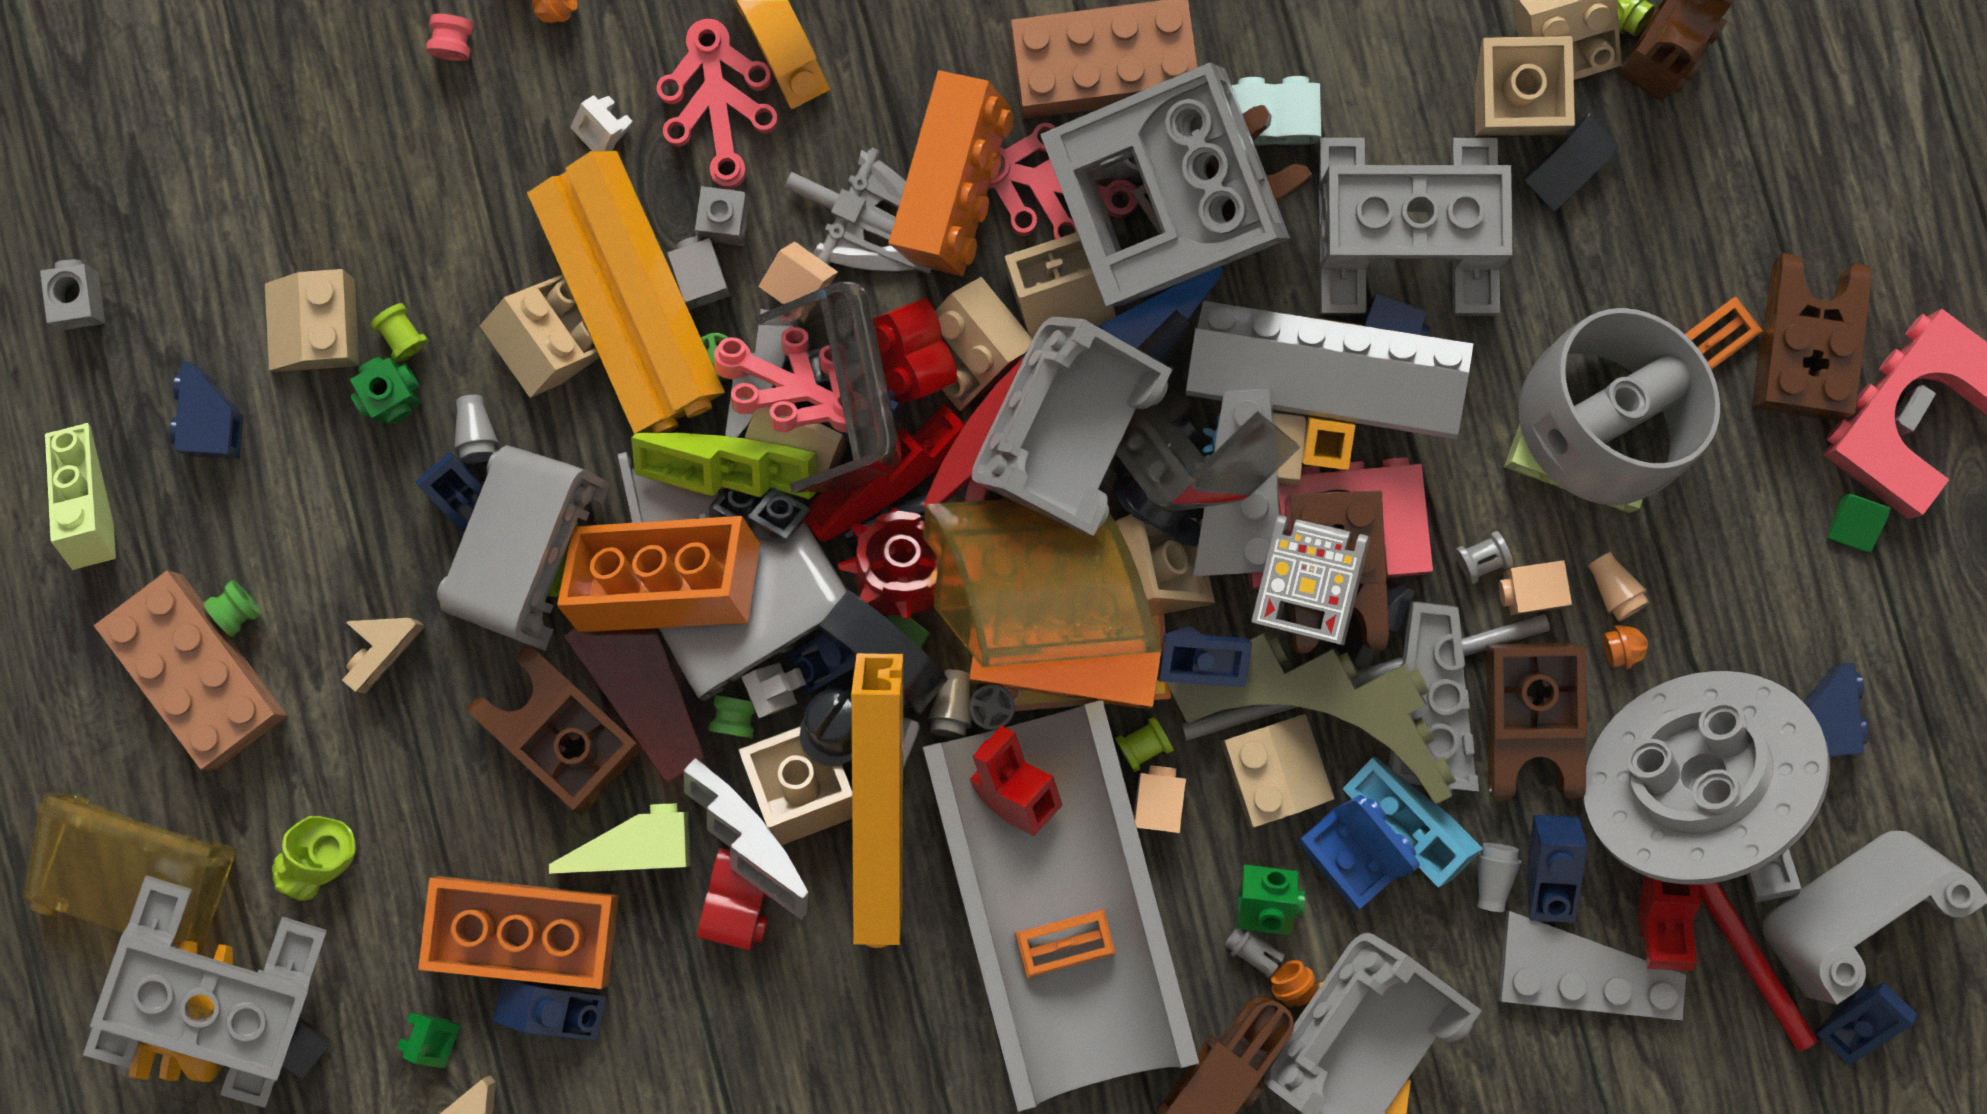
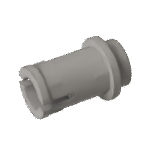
(1254, 951)

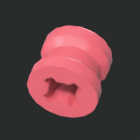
(449, 37)

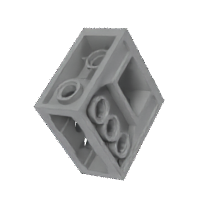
(1173, 165)

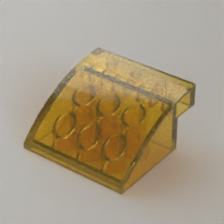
(1034, 587)

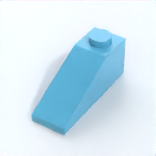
(1438, 839)

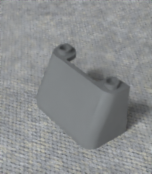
(1067, 421)
(517, 543)
(789, 600)
(1854, 900)
(1366, 1031)

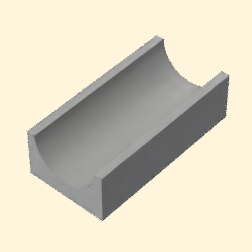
(1093, 1016)

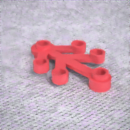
(715, 95)
(1044, 185)
(734, 361)

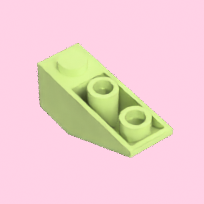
(78, 498)

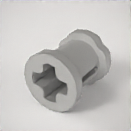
(1484, 557)

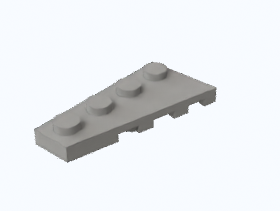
(1239, 534)
(1436, 649)
(1571, 972)

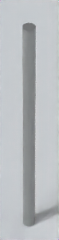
(1471, 645)

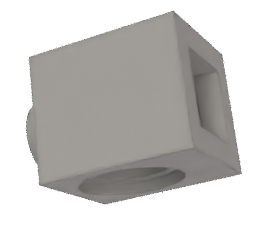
(722, 215)
(698, 272)
(85, 309)

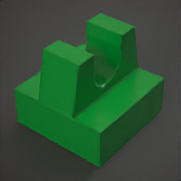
(429, 1041)

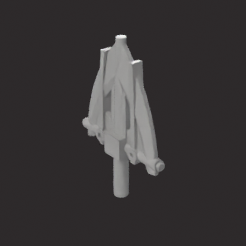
(858, 212)

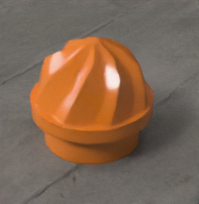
(554, 10)
(1624, 646)
(1293, 983)

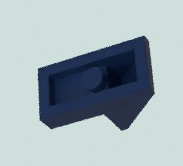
(1203, 659)
(1866, 1022)

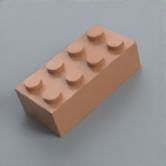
(1099, 55)
(190, 671)

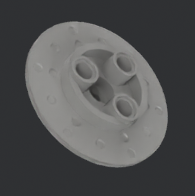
(1717, 797)

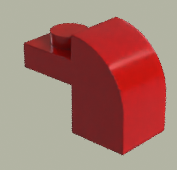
(1013, 787)
(1667, 924)

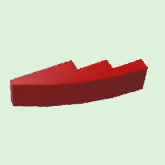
(921, 455)
(958, 463)

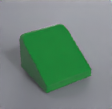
(1858, 522)

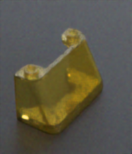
(97, 860)

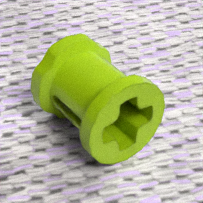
(399, 332)
(1144, 744)

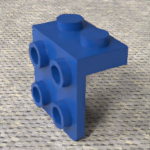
(1358, 850)

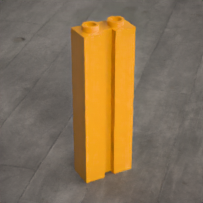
(626, 293)
(877, 799)

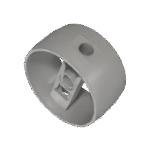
(1665, 377)

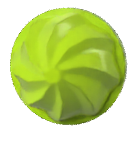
(1634, 15)

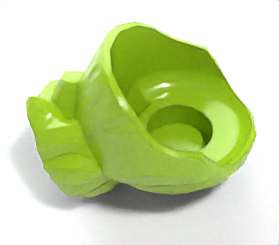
(312, 856)

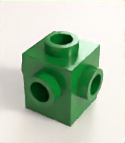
(398, 398)
(1269, 900)

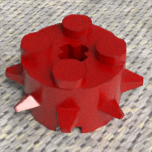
(894, 564)

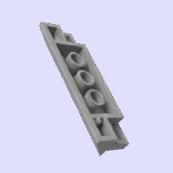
(1332, 368)

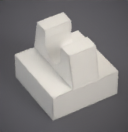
(598, 126)
(772, 688)

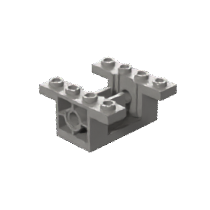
(1368, 219)
(154, 980)

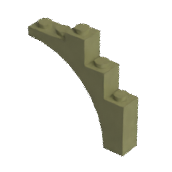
(1327, 685)

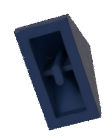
(452, 489)

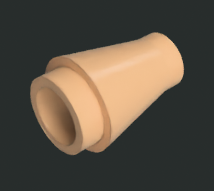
(1618, 588)

